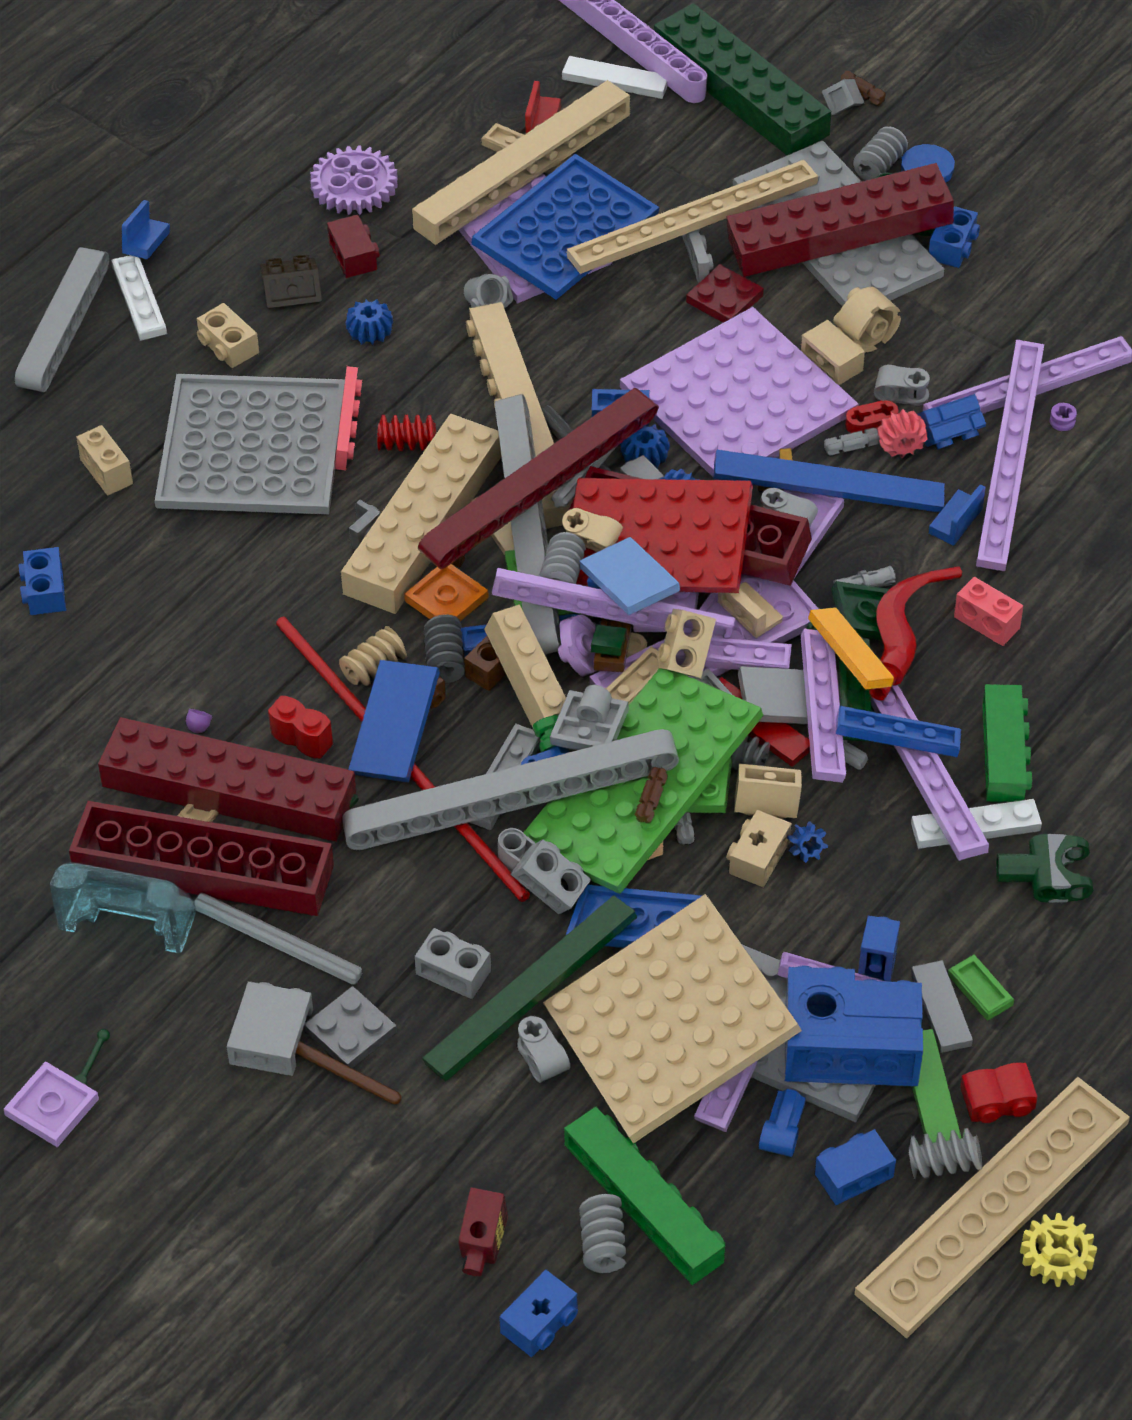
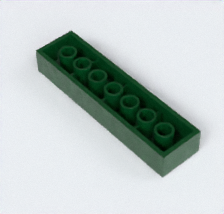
(747, 81)

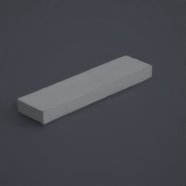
(517, 746)

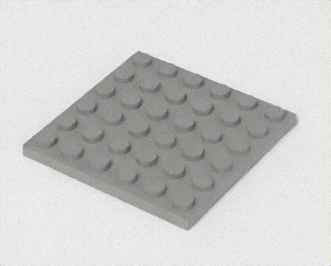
(251, 444)

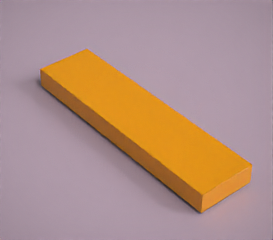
(851, 648)

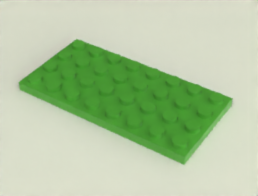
(601, 825)

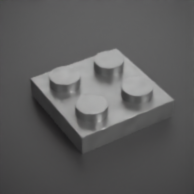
(350, 1028)

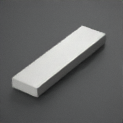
(625, 78)
(139, 297)

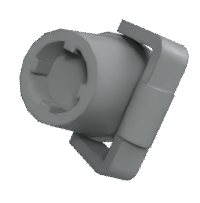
(488, 290)

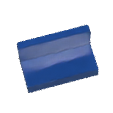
(142, 234)
(957, 515)

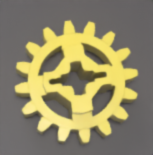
(1058, 1253)

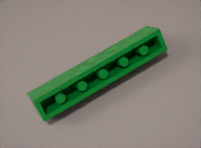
(645, 1195)

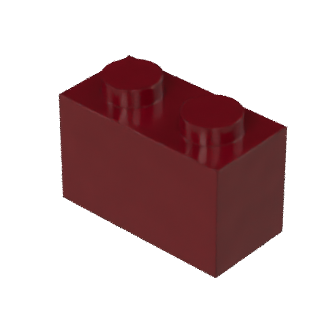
(353, 246)

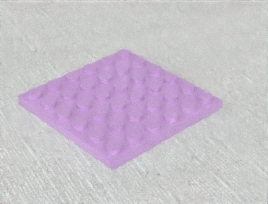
(740, 392)

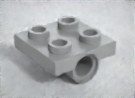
(589, 719)

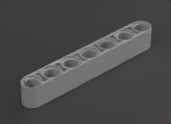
(62, 319)

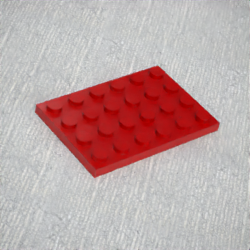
(683, 524)

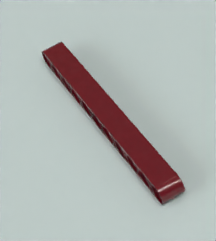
(537, 478)

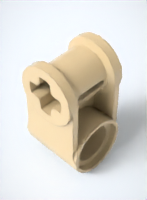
(595, 530)

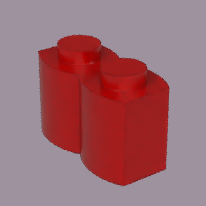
(300, 727)
(998, 1092)

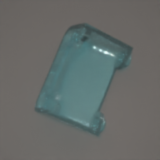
(84, 889)

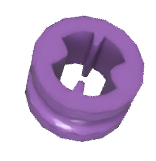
(1065, 410)

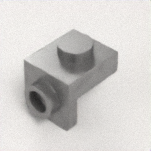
(366, 517)

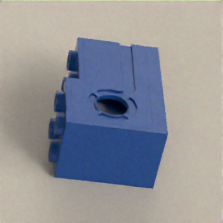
(853, 1028)

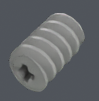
(880, 153)
(563, 558)
(945, 1153)
(602, 1233)

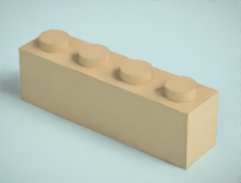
(525, 663)

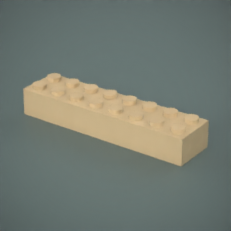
(436, 487)

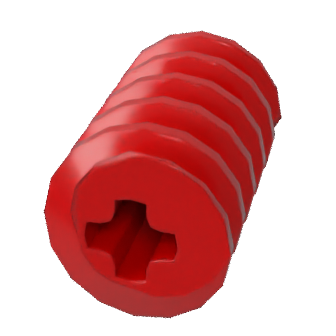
(405, 432)

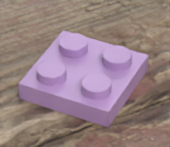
(51, 1104)

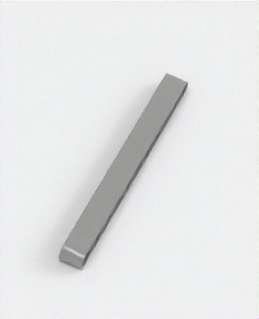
(528, 528)
(509, 789)

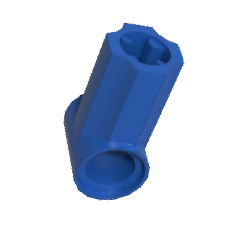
(782, 1130)

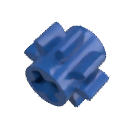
(804, 834)

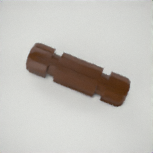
(866, 89)
(651, 794)

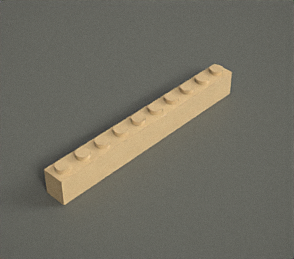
(520, 162)
(509, 377)

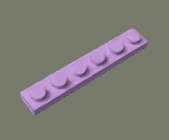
(822, 707)

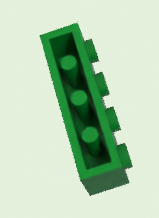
(1005, 743)

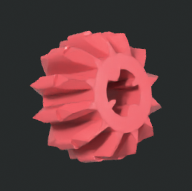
(902, 433)

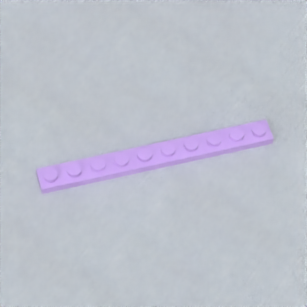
(1010, 456)

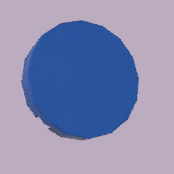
(929, 154)

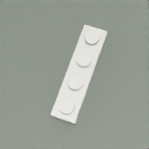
(993, 820)

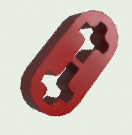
(869, 415)

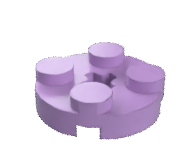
(576, 640)

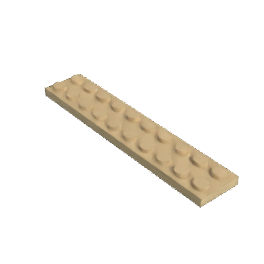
(991, 1207)

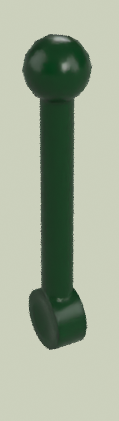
(102, 1035)

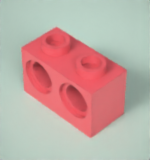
(988, 611)

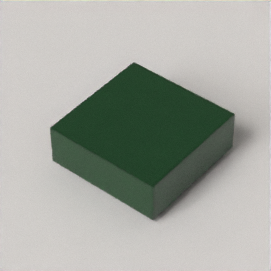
(608, 640)

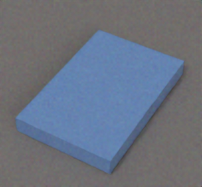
(629, 575)

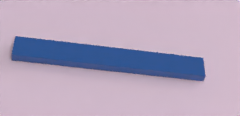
(829, 481)

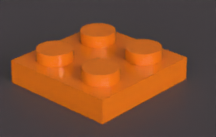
(446, 593)

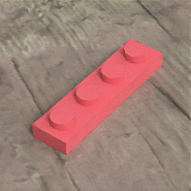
(347, 427)

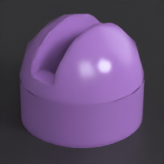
(197, 720)

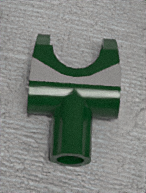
(1047, 868)

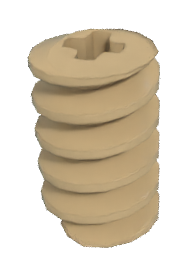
(366, 657)

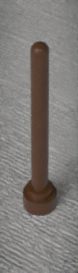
(348, 1073)

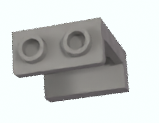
(269, 1027)

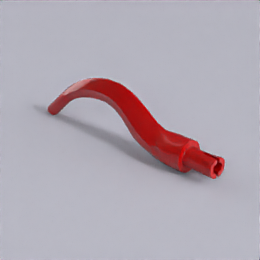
(894, 628)

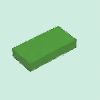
(980, 987)

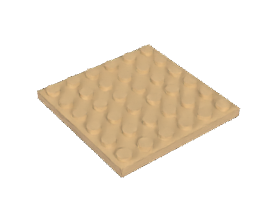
(671, 1018)

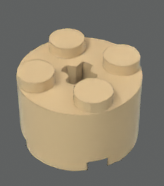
(868, 317)

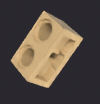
(227, 335)
(104, 460)
(694, 645)

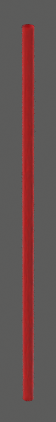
(416, 775)

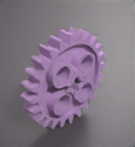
(354, 180)

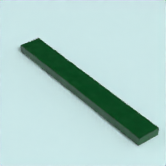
(529, 988)

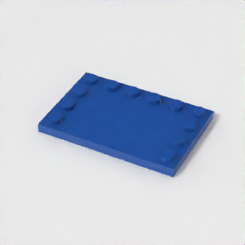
(556, 214)

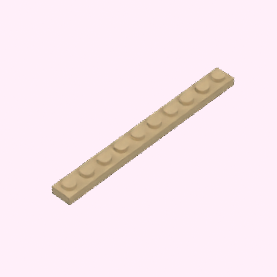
(691, 216)

